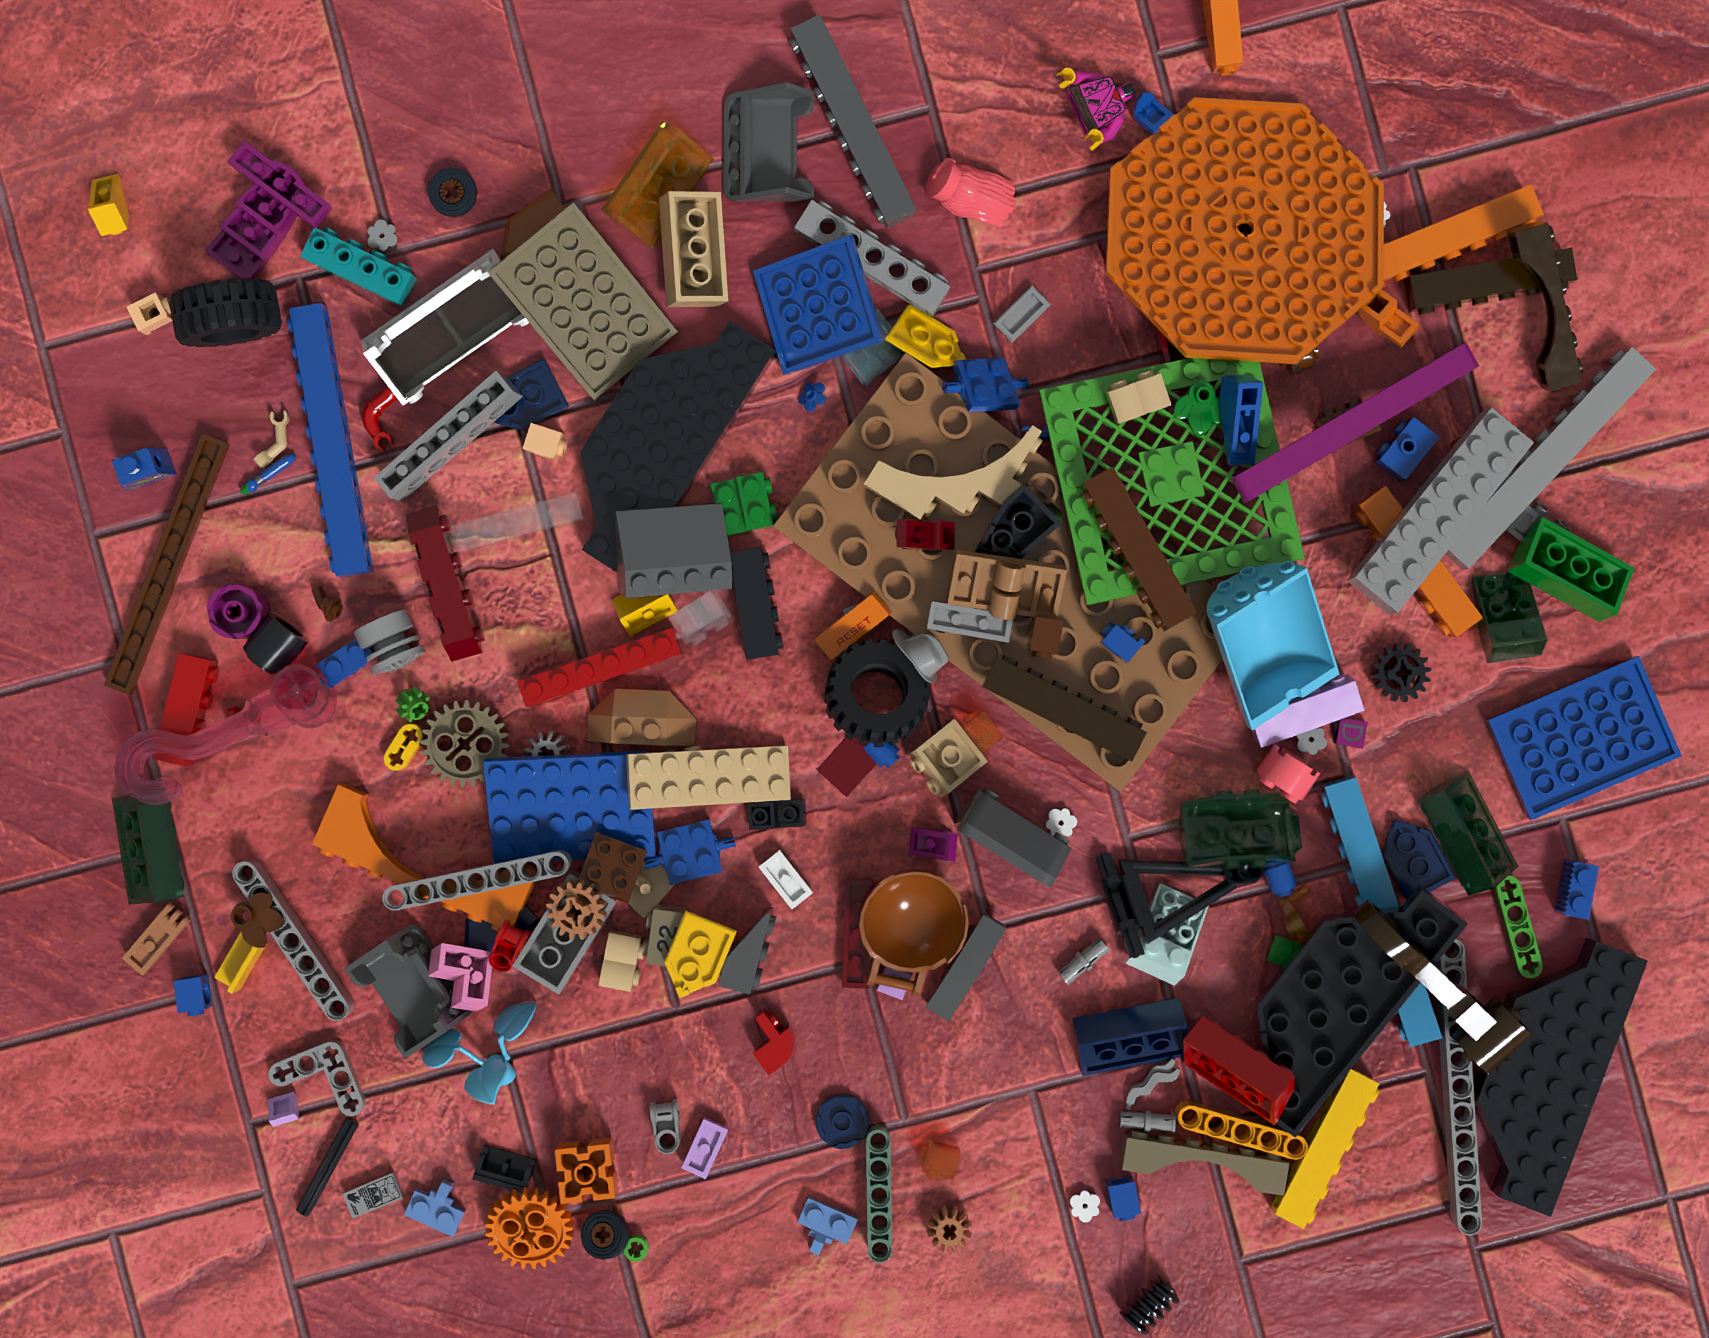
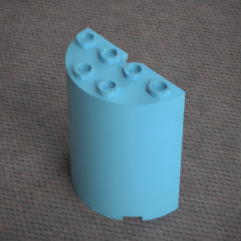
(1270, 638)

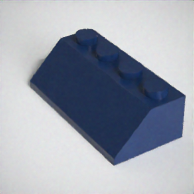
(1130, 1036)

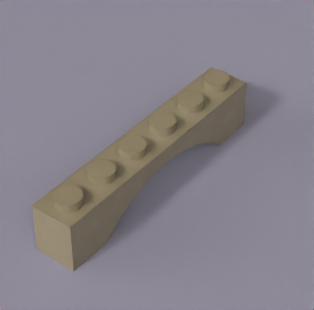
(1148, 1153)

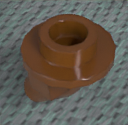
(331, 607)

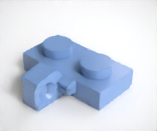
(436, 1209)
(826, 1223)

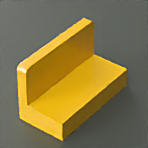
(642, 612)
(238, 964)

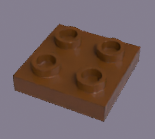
(612, 867)

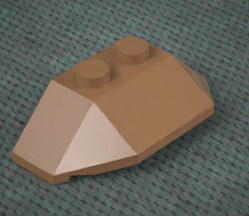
(641, 719)

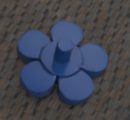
(812, 396)

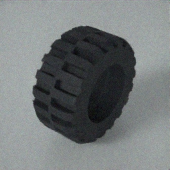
(225, 312)
(866, 725)

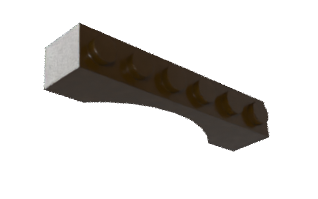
(1558, 360)

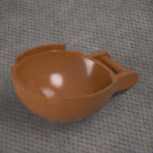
(912, 926)

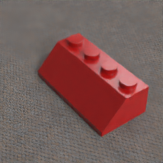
(1238, 1069)

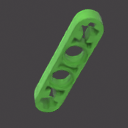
(1522, 924)

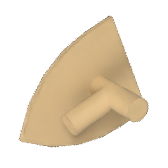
(649, 889)

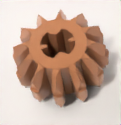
(949, 1239)

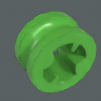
(644, 1250)

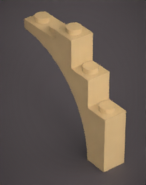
(916, 493)

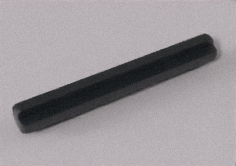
(327, 1166)

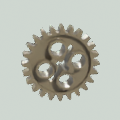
(448, 725)

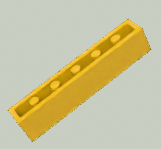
(1326, 1143)

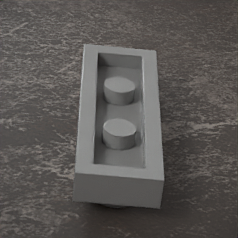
(968, 622)

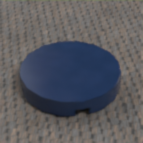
(842, 1121)

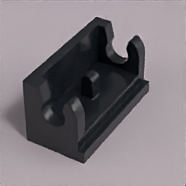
(504, 1169)

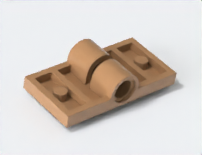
(1006, 585)

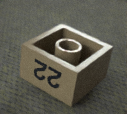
(663, 924)

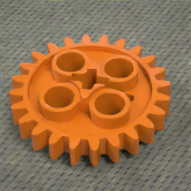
(551, 1221)

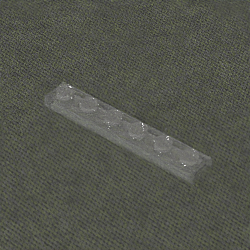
(515, 523)

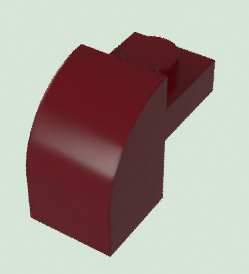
(925, 535)

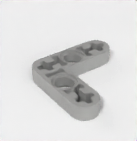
(322, 1062)

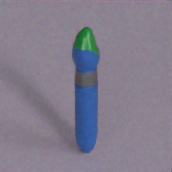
(252, 484)

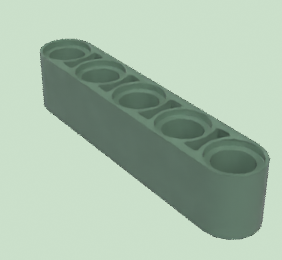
(883, 1205)

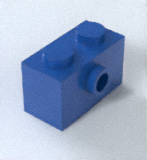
(1405, 449)

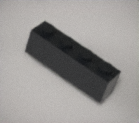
(754, 603)

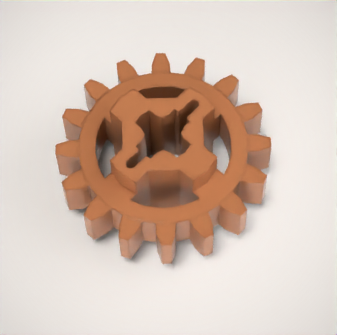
(583, 899)

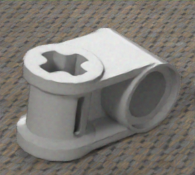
(666, 1123)

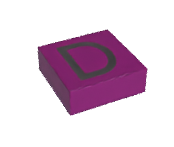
(1351, 733)

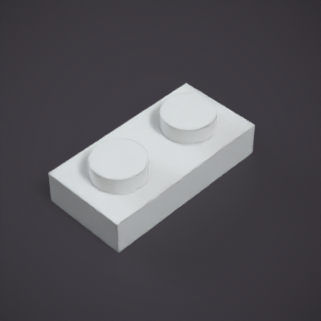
(785, 879)

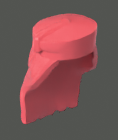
(971, 192)

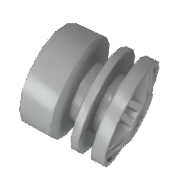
(389, 642)

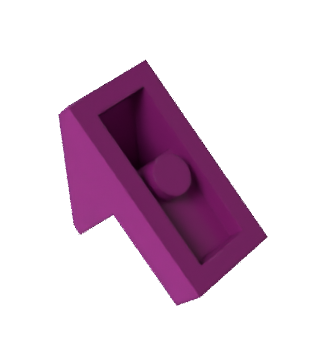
(933, 843)

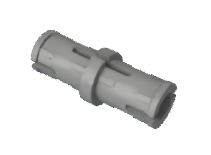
(1083, 961)
(1147, 1121)

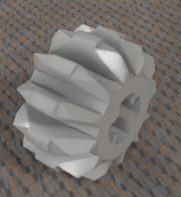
(549, 743)

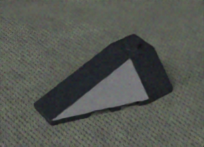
(1020, 524)

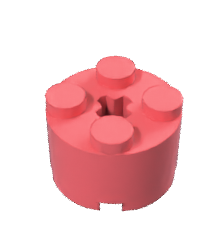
(1287, 772)

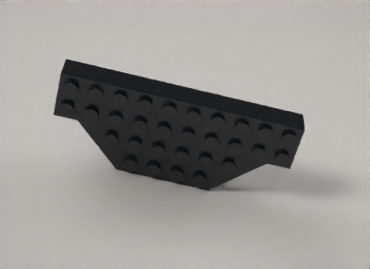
(667, 428)
(1341, 995)
(1547, 1087)

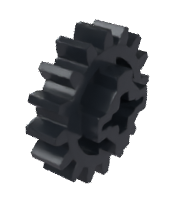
(1402, 683)

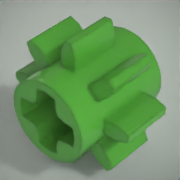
(412, 704)

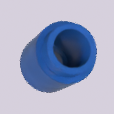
(882, 755)
(1280, 878)

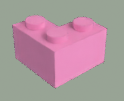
(468, 970)

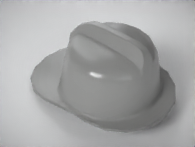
(923, 651)

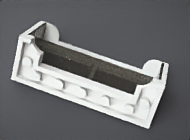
(441, 329)

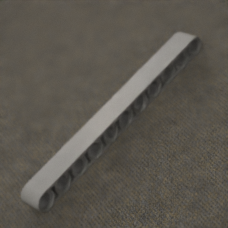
(1451, 1100)

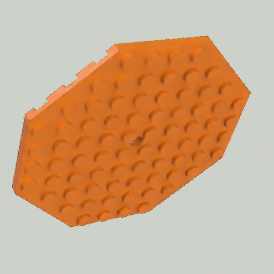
(1232, 294)

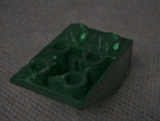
(1510, 618)

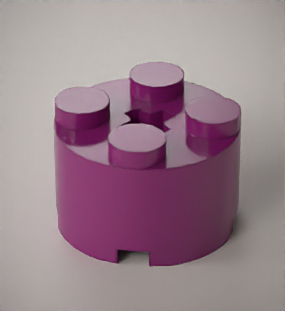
(224, 617)

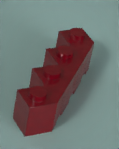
(440, 571)

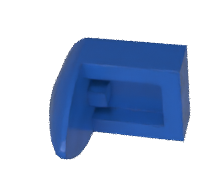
(1150, 112)

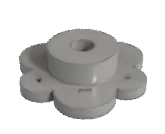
(380, 228)
(1312, 747)

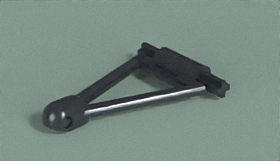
(1129, 904)

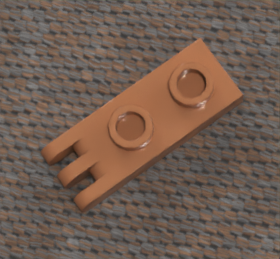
(155, 940)

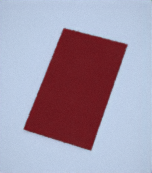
(847, 766)

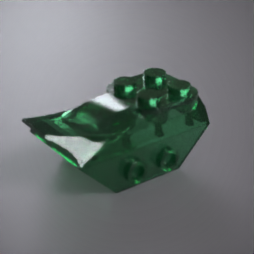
(1238, 830)

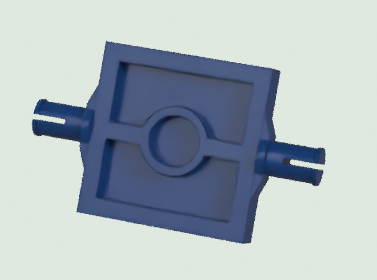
(985, 385)
(690, 852)

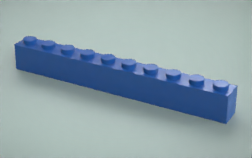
(330, 439)

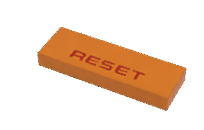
(852, 625)

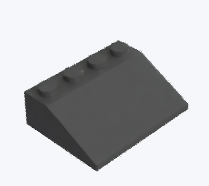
(672, 550)

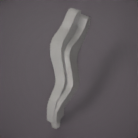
(1157, 1074)

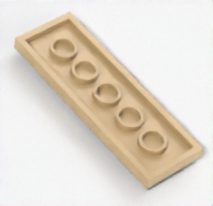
(708, 777)

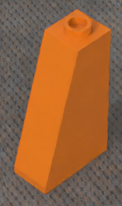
(1223, 35)

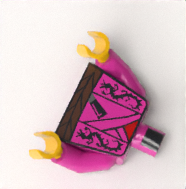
(1096, 103)

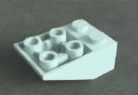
(1170, 953)

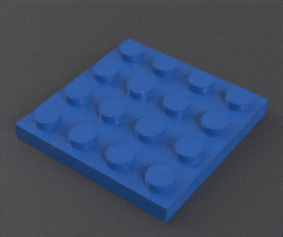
(818, 305)

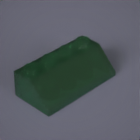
(1468, 834)
(148, 850)

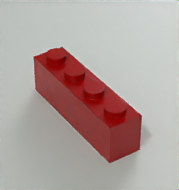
(188, 699)

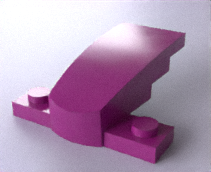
(263, 213)

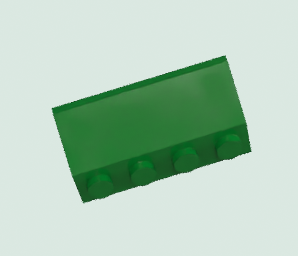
(1572, 570)

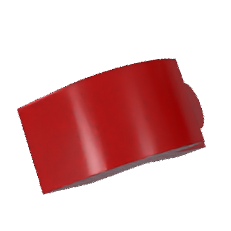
(778, 1048)

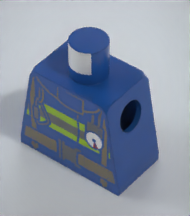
(141, 469)

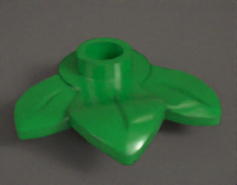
(1200, 412)

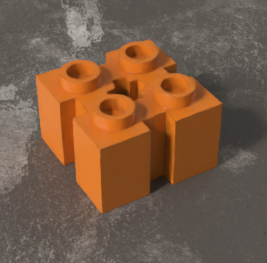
(576, 1183)

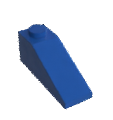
(1240, 417)

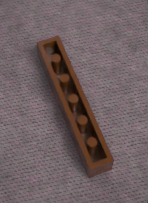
(1137, 549)

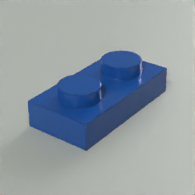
(344, 663)

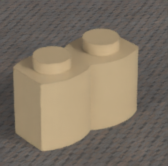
(1137, 397)
(621, 961)

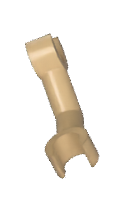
(266, 457)

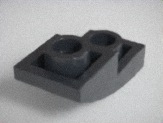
(777, 814)

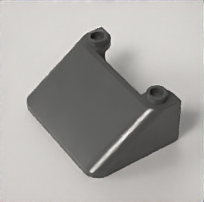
(763, 144)

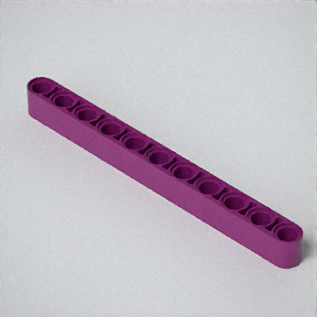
(1354, 422)

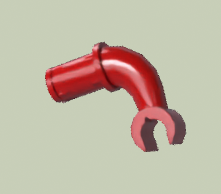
(372, 412)

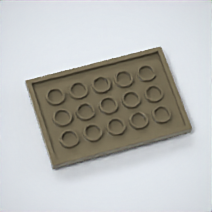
(582, 301)

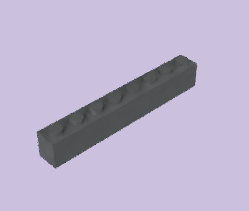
(853, 122)

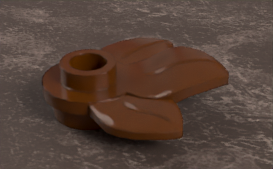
(260, 921)

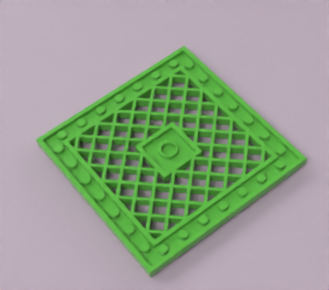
(1168, 477)

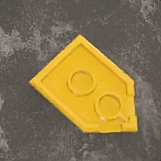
(925, 338)
(697, 953)

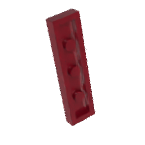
(855, 955)

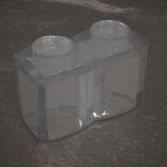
(700, 617)

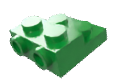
(745, 503)

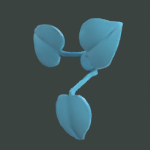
(496, 1072)

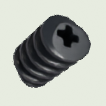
(1150, 1306)

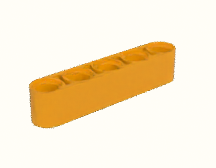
(1230, 1121)

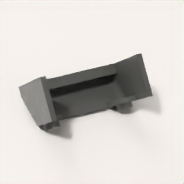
(1013, 837)

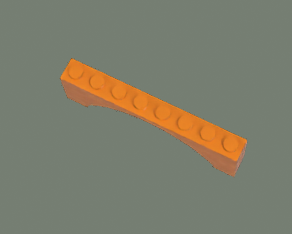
(352, 836)

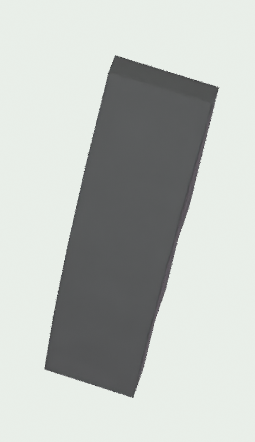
(966, 967)

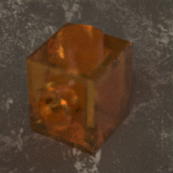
(939, 1160)

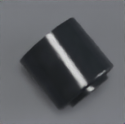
(274, 644)

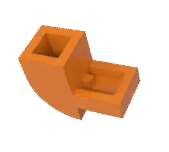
(1386, 319)

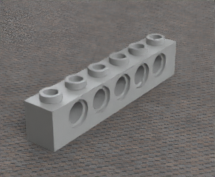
(926, 301)
(448, 436)

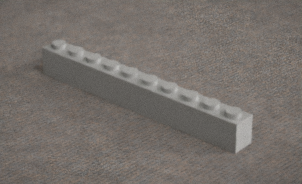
(1552, 452)

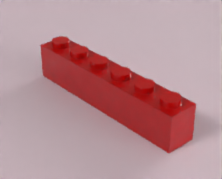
(600, 667)

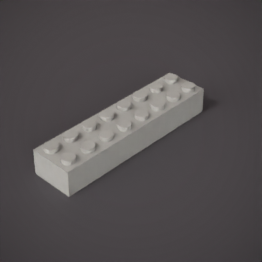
(1440, 511)

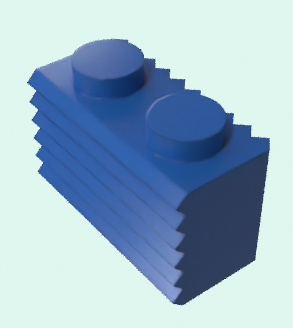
(1576, 889)

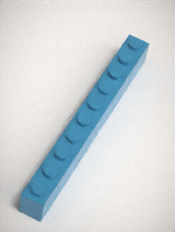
(1373, 883)

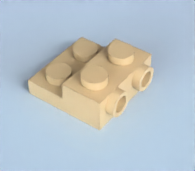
(947, 758)

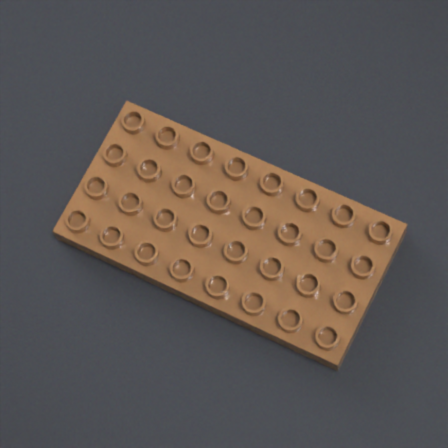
(853, 536)

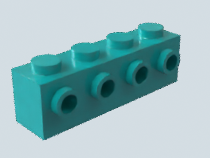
(359, 267)

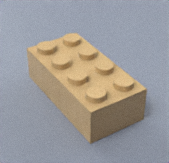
(693, 249)

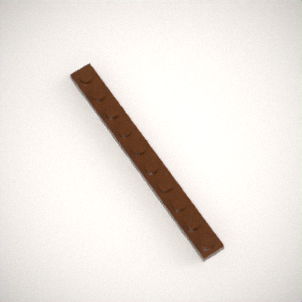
(166, 564)

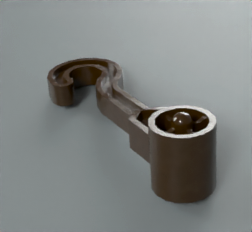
(1486, 1031)

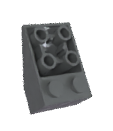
(742, 961)

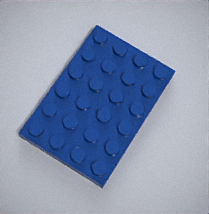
(1583, 738)
(561, 804)

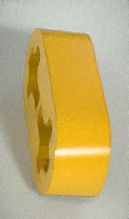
(399, 743)

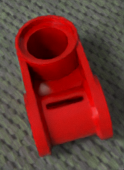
(507, 946)

